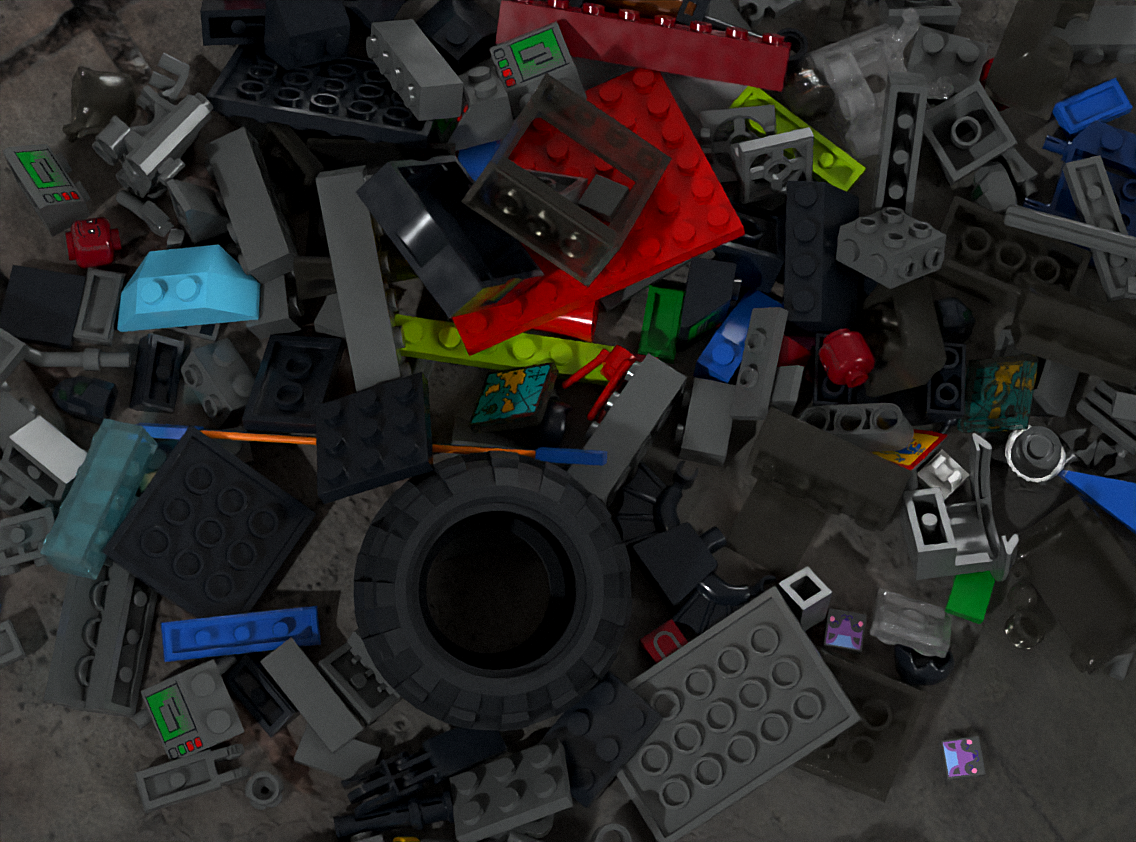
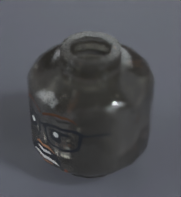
(808, 94)

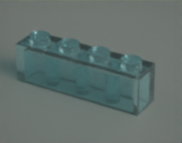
(99, 498)

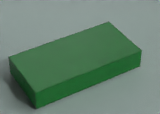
(661, 323)

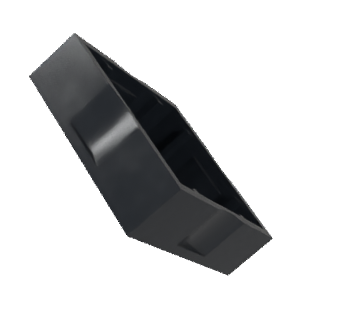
(449, 246)

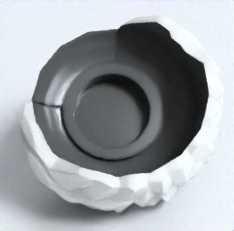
(1035, 453)

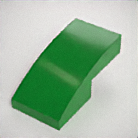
(970, 596)

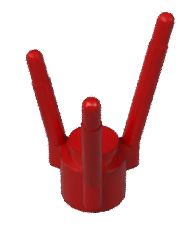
(614, 369)

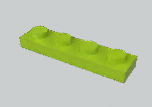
(829, 161)

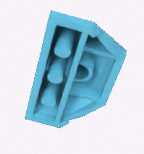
(187, 290)

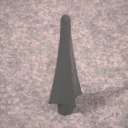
(1020, 173)

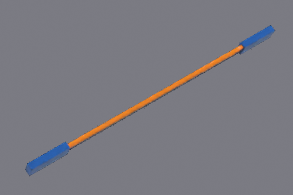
(552, 455)

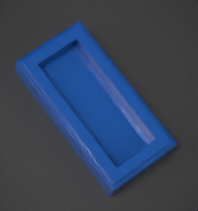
(1098, 103)

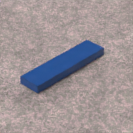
(239, 633)

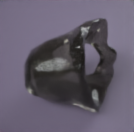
(97, 99)

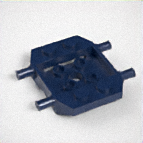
(1116, 150)

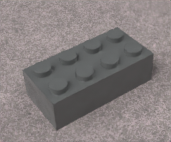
(629, 426)

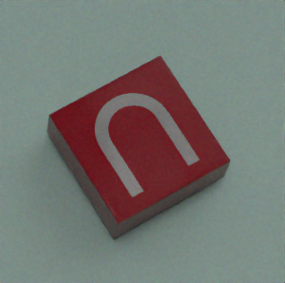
(663, 641)

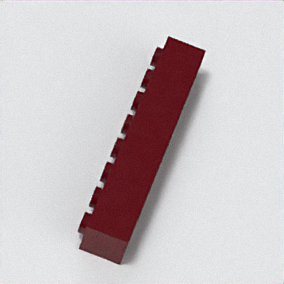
(654, 43)

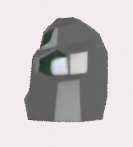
(993, 188)

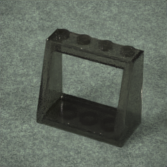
(545, 217)

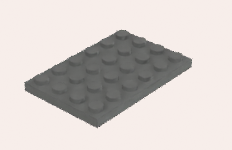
(734, 714)

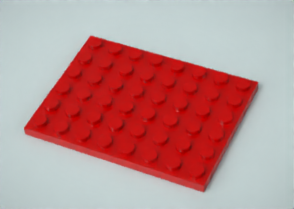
(680, 220)

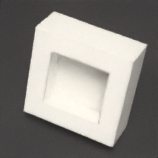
(942, 473)

